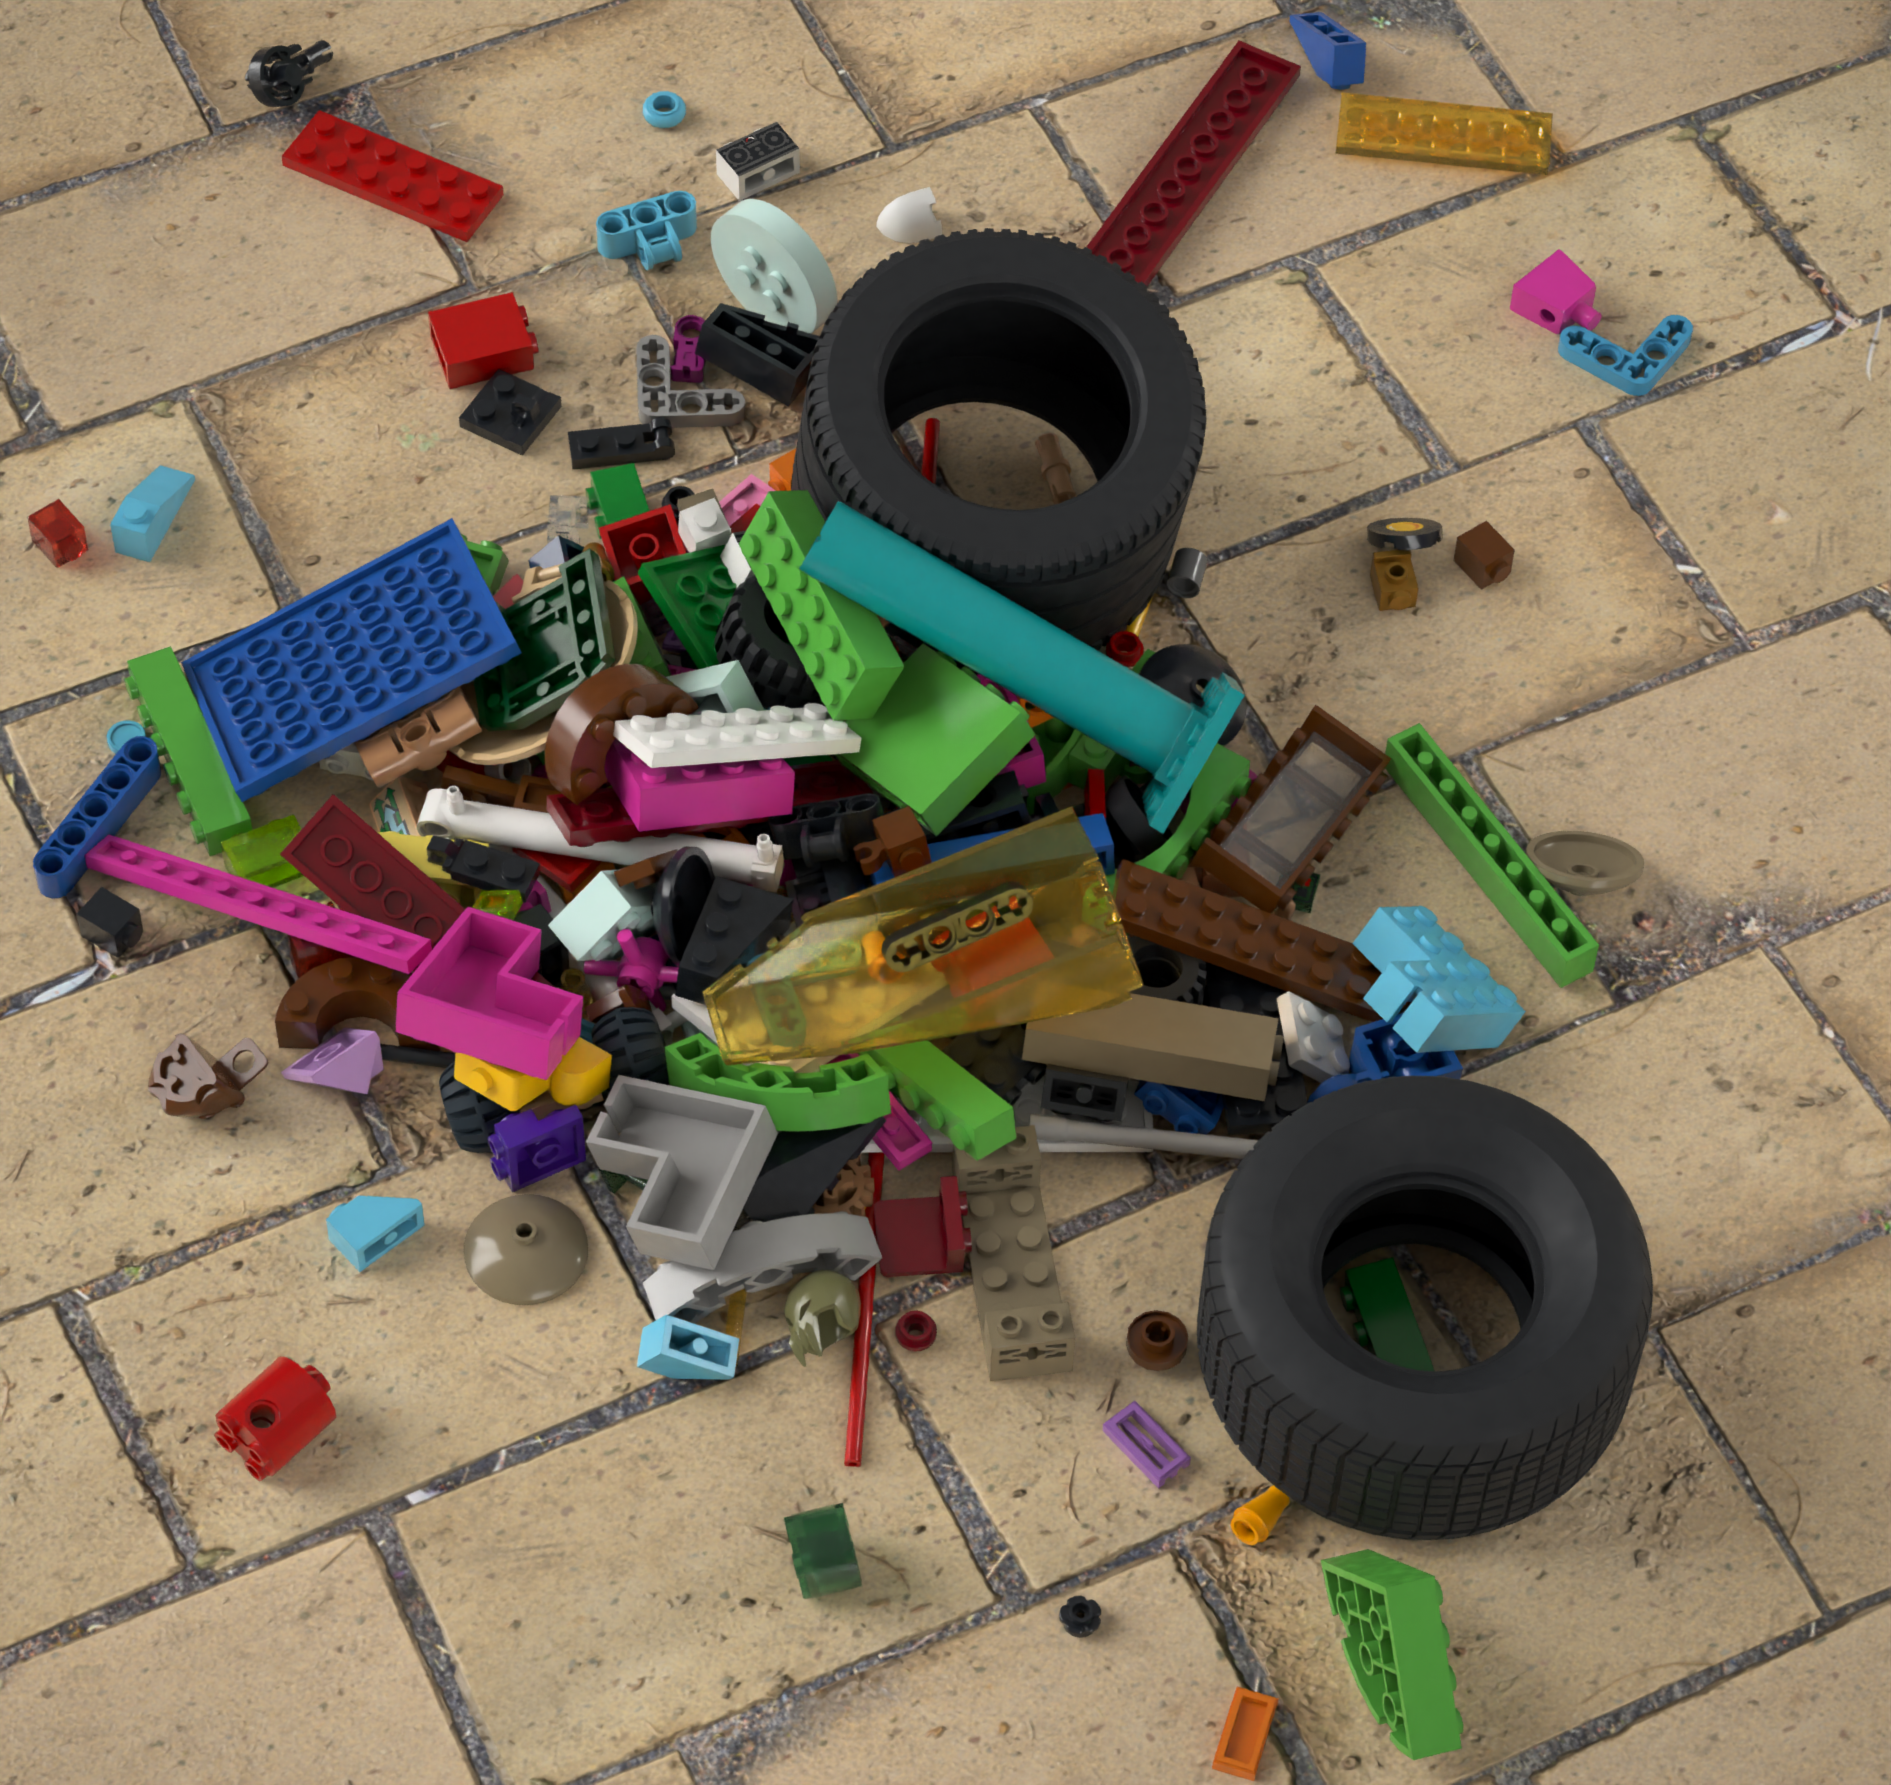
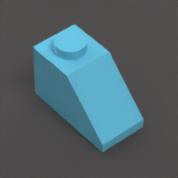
(373, 1226)
(687, 1350)

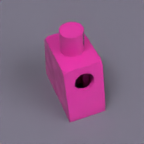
(1556, 295)

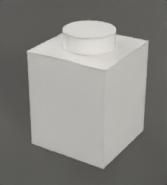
(703, 526)

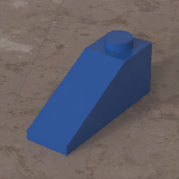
(1331, 49)

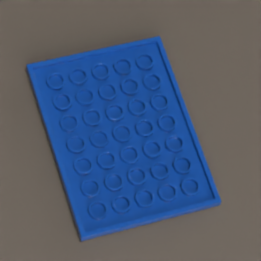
(349, 659)

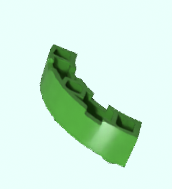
(813, 1101)

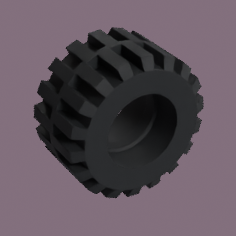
(1182, 970)

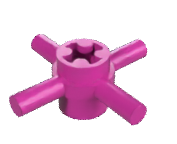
(640, 966)

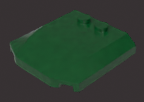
(562, 644)

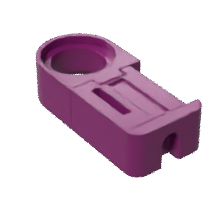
(687, 365)

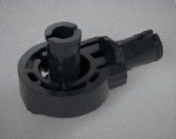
(286, 73)

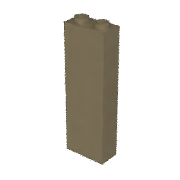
(1164, 1045)

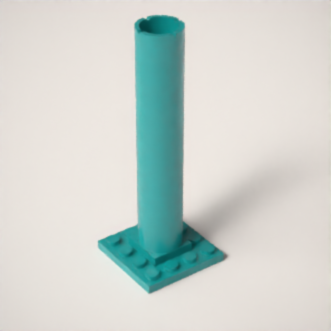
(1026, 655)

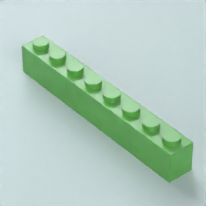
(1491, 856)

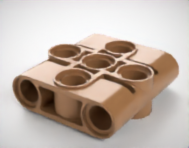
(419, 738)

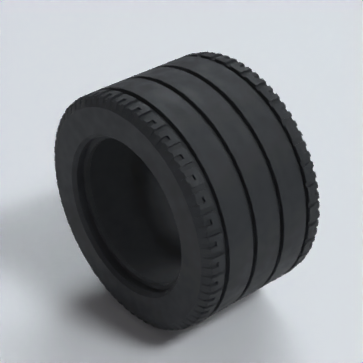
(1030, 331)

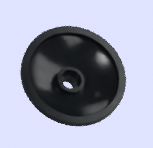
(1185, 665)
(680, 899)

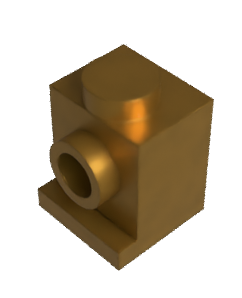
(1393, 580)

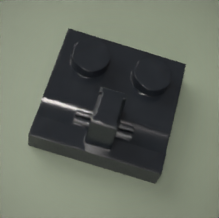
(510, 412)

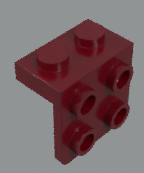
(923, 1232)

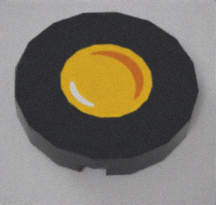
(1405, 533)

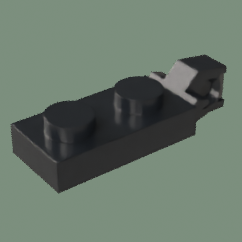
(483, 866)

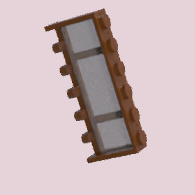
(1294, 812)

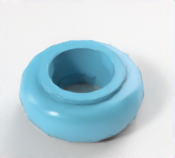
(664, 99)

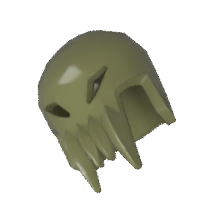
(821, 1312)

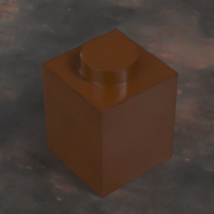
(1484, 555)

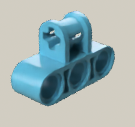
(648, 228)

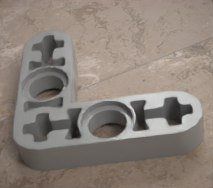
(672, 401)

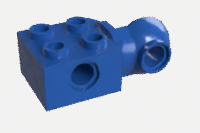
(1383, 1053)

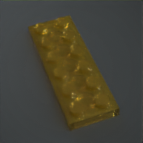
(1444, 133)

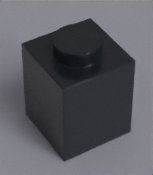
(110, 922)

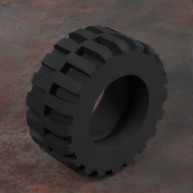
(768, 662)

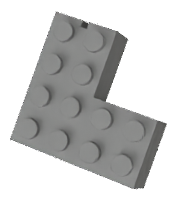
(697, 1160)

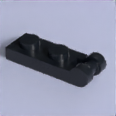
(621, 444)

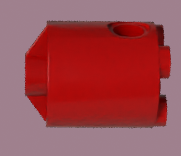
(275, 1416)

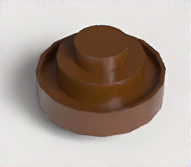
(1157, 1340)

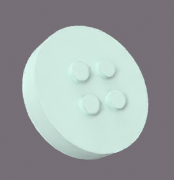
(773, 265)

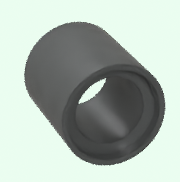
(1187, 573)

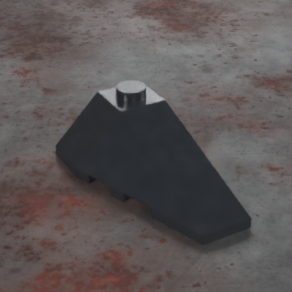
(803, 1167)

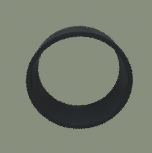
(1128, 811)

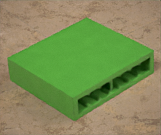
(936, 739)

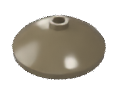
(1585, 861)
(528, 1267)

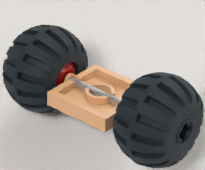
(625, 1033)

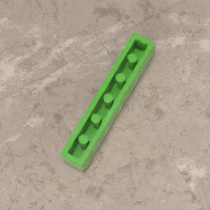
(188, 748)
(947, 1097)

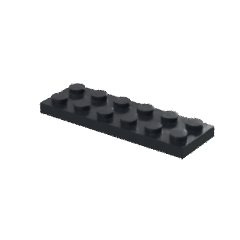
(1243, 994)

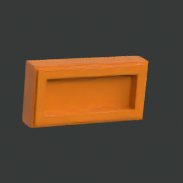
(1245, 1733)

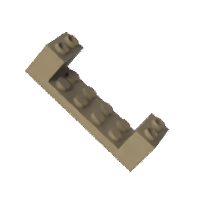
(1012, 1262)

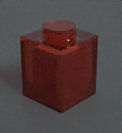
(57, 533)

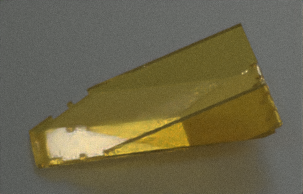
(836, 995)

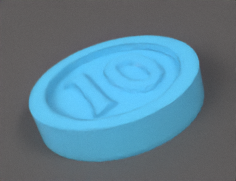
(122, 732)

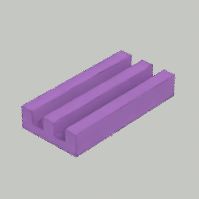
(1168, 1469)

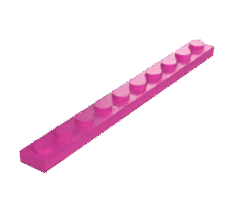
(259, 904)

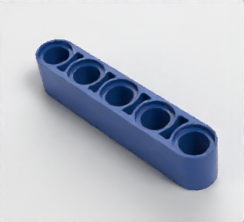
(96, 815)

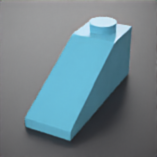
(149, 512)

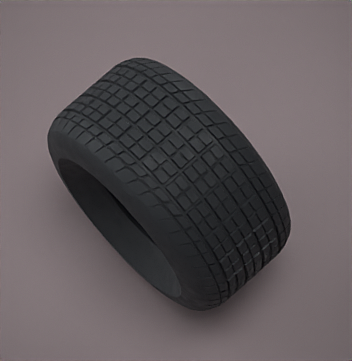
(1445, 1171)

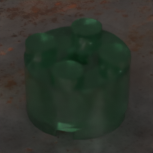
(823, 1551)

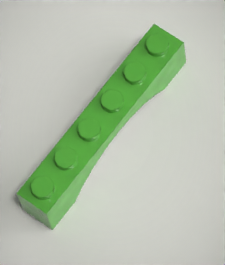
(1210, 800)

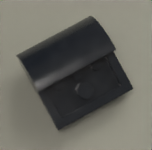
(825, 887)

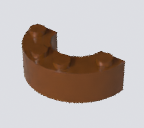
(587, 719)
(337, 993)

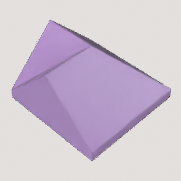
(341, 1062)

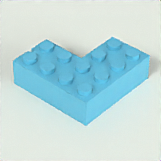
(1450, 992)

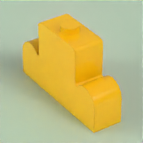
(575, 1081)

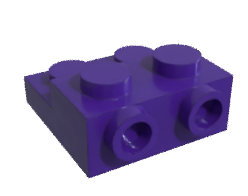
(536, 1149)

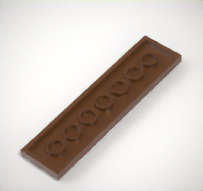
(1244, 940)

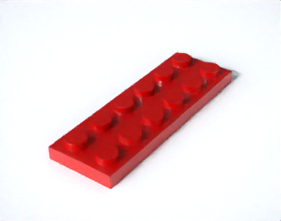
(392, 176)

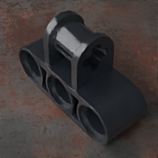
(826, 828)

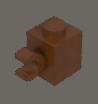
(898, 843)

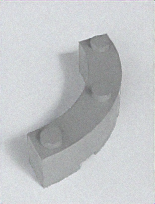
(765, 1257)

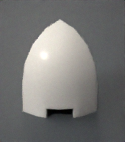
(910, 218)

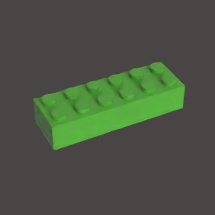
(833, 636)

